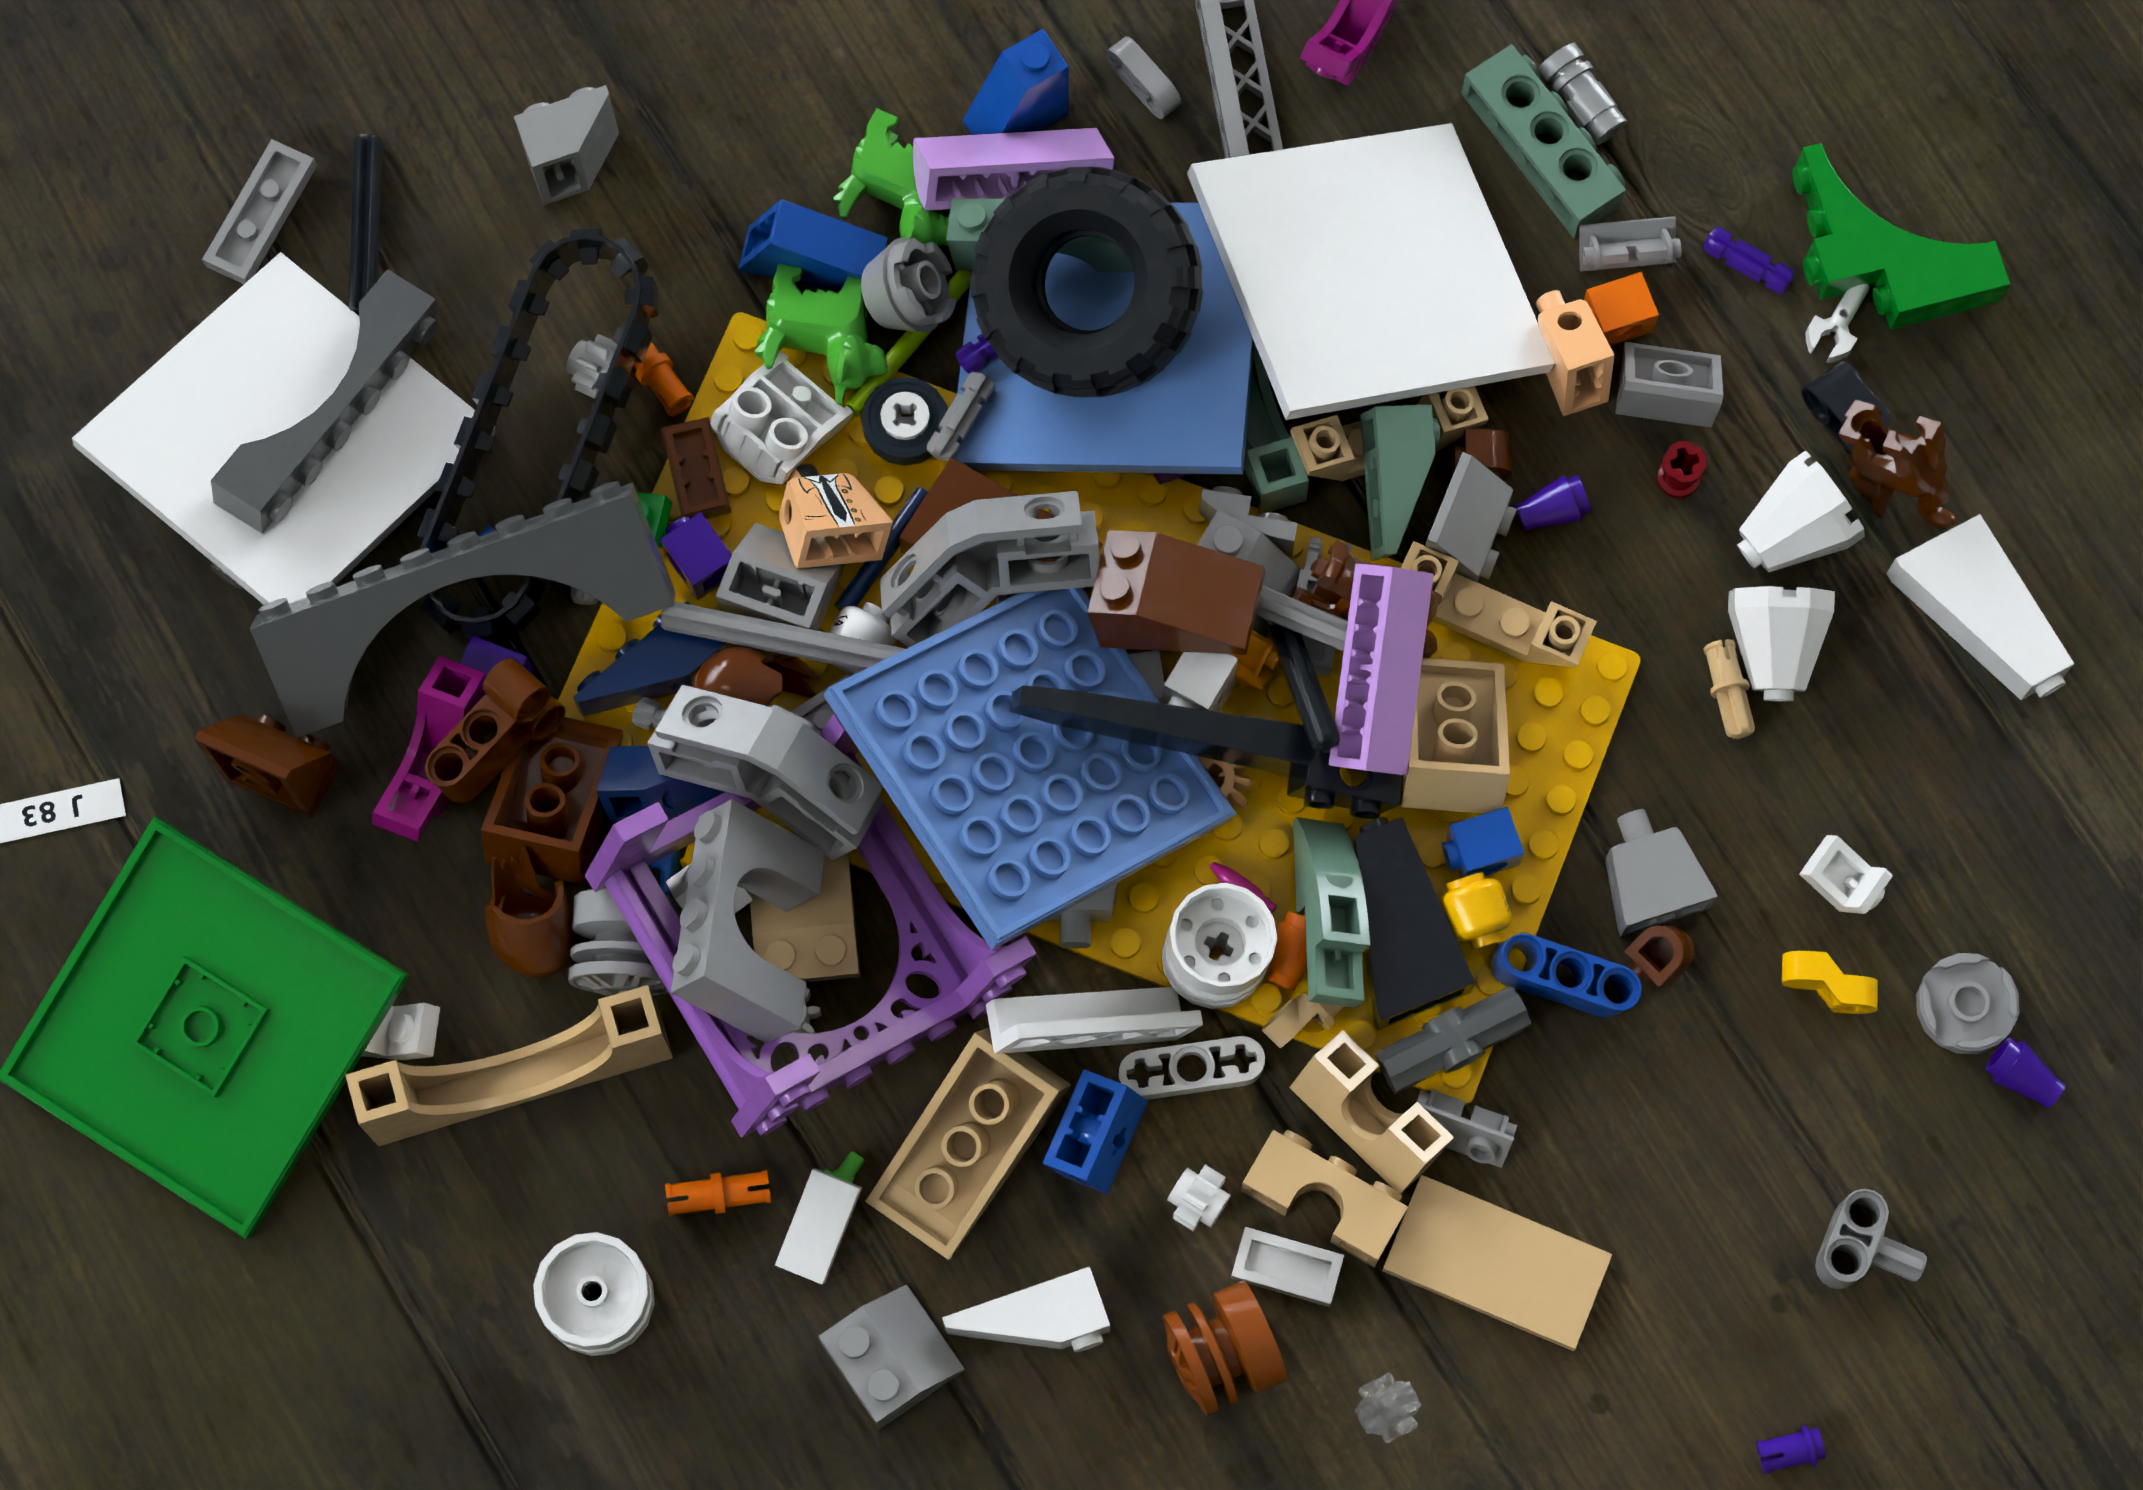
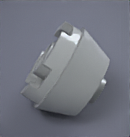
(908, 286)

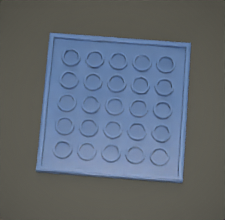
(1013, 805)

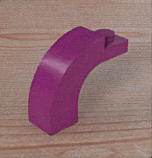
(1348, 38)
(442, 703)

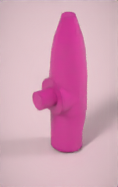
(1228, 875)

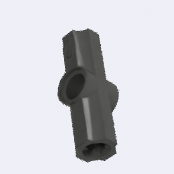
(1453, 1039)

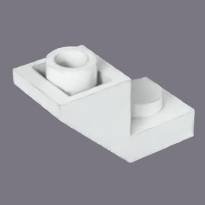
(406, 1033)

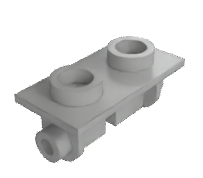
(1628, 244)
(1482, 1138)

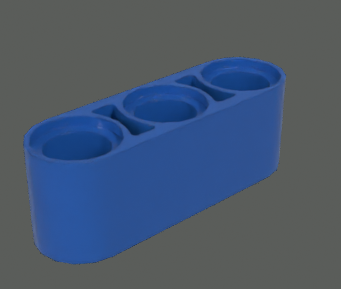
(1588, 973)

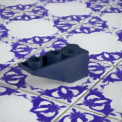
(646, 670)
(633, 783)

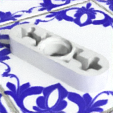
(1230, 1073)

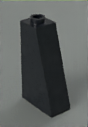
(1412, 948)

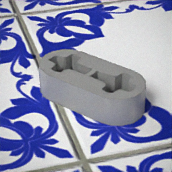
(1143, 77)

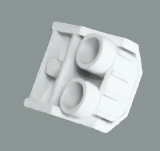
(777, 421)

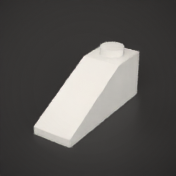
(1045, 1315)

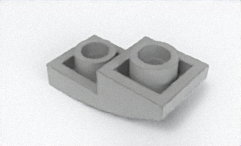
(1232, 502)

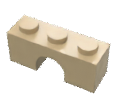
(1340, 1093)
(1290, 1169)

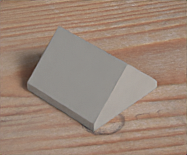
(1670, 385)

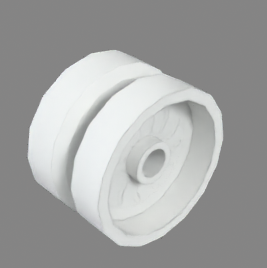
(613, 1318)

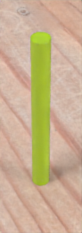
(903, 349)

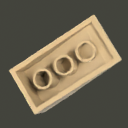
(967, 1143)

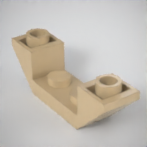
(1337, 450)
(1499, 620)

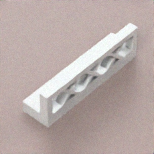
(1088, 1020)

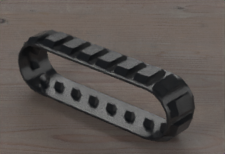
(493, 392)

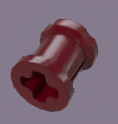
(1672, 480)

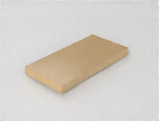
(1497, 1262)

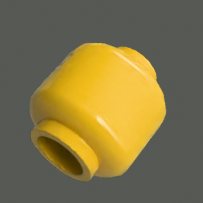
(1476, 910)

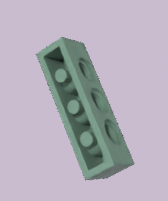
(1544, 165)

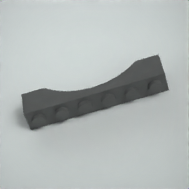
(267, 473)

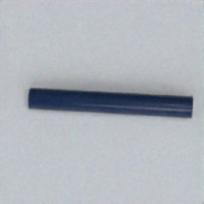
(871, 569)

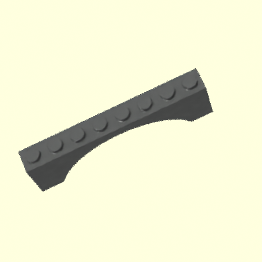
(588, 545)

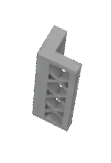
(1223, 76)

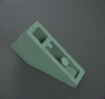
(1397, 458)

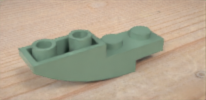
(1334, 910)

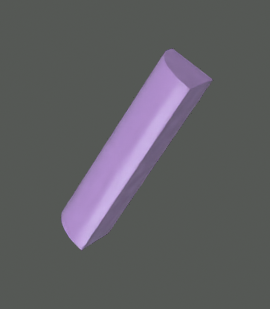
(999, 162)
(1381, 668)

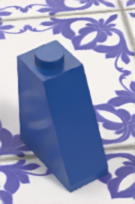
(1023, 90)
(809, 240)

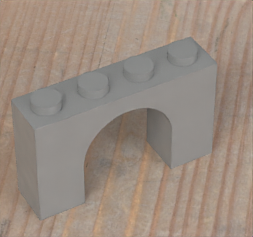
(712, 959)

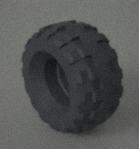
(1013, 269)

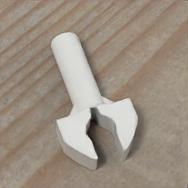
(1838, 323)

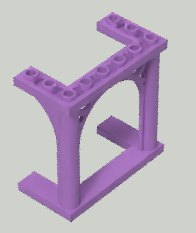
(960, 962)

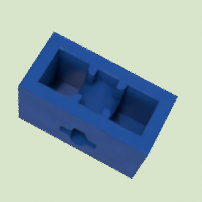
(1095, 1131)

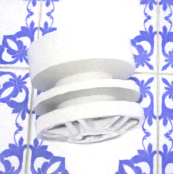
(1224, 918)

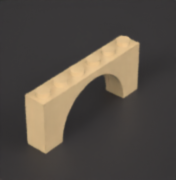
(408, 1100)

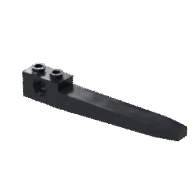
(1217, 736)

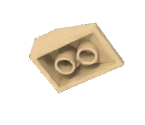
(1458, 738)
(815, 937)

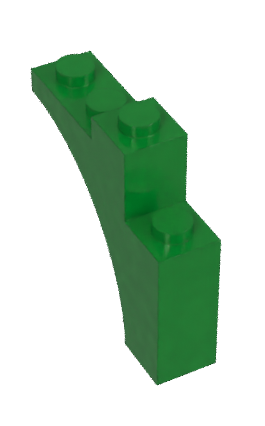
(1911, 274)

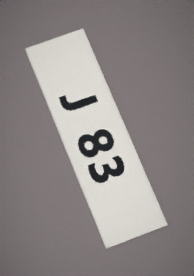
(61, 810)

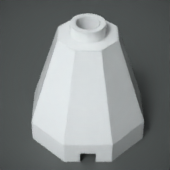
(1798, 519)
(1780, 635)

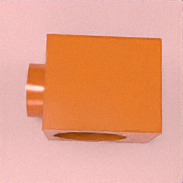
(1623, 308)

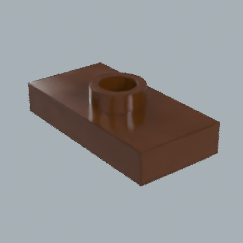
(696, 469)

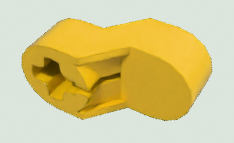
(1819, 972)

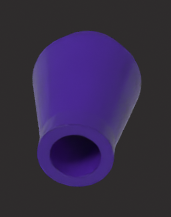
(1555, 504)
(2023, 1072)

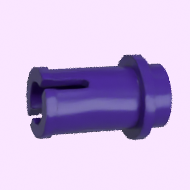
(1792, 1449)

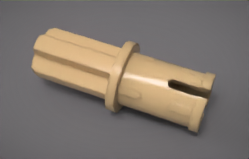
(1729, 688)

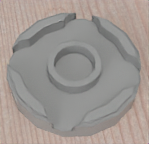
(1967, 1003)

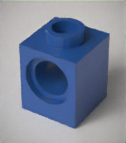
(1483, 844)

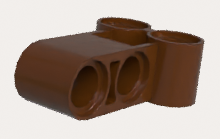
(516, 707)

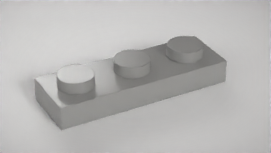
(259, 212)

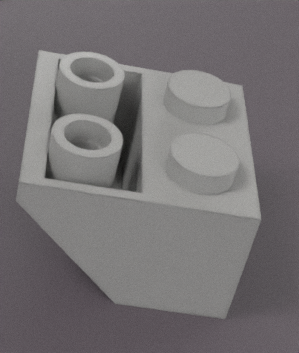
(568, 141)
(768, 586)

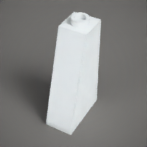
(1984, 606)

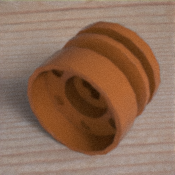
(1224, 1348)

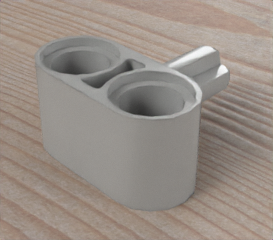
(1865, 1245)

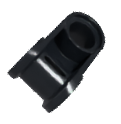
(1833, 395)

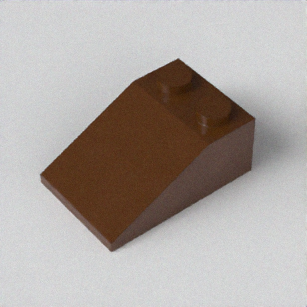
(1172, 596)
(270, 761)
(552, 801)

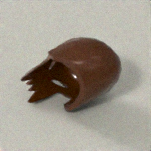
(754, 675)
(524, 929)

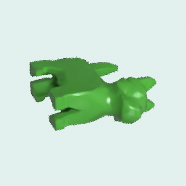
(887, 173)
(822, 325)

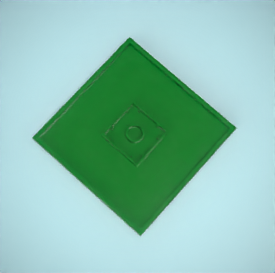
(202, 1027)

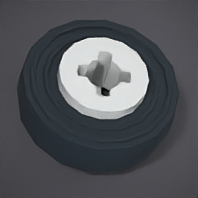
(907, 440)

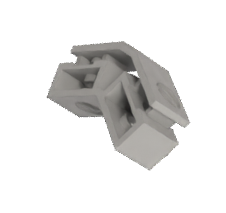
(986, 553)
(771, 760)

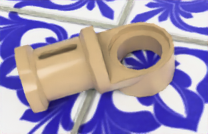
(1296, 1015)

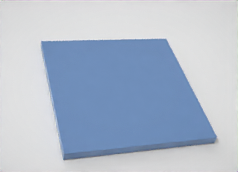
(1177, 422)

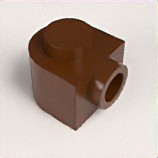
(1488, 447)
(1661, 955)

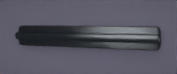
(365, 217)
(1304, 687)

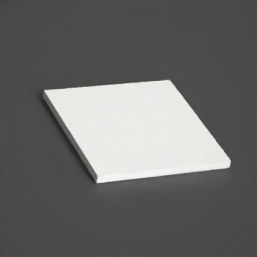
(1369, 270)
(251, 374)

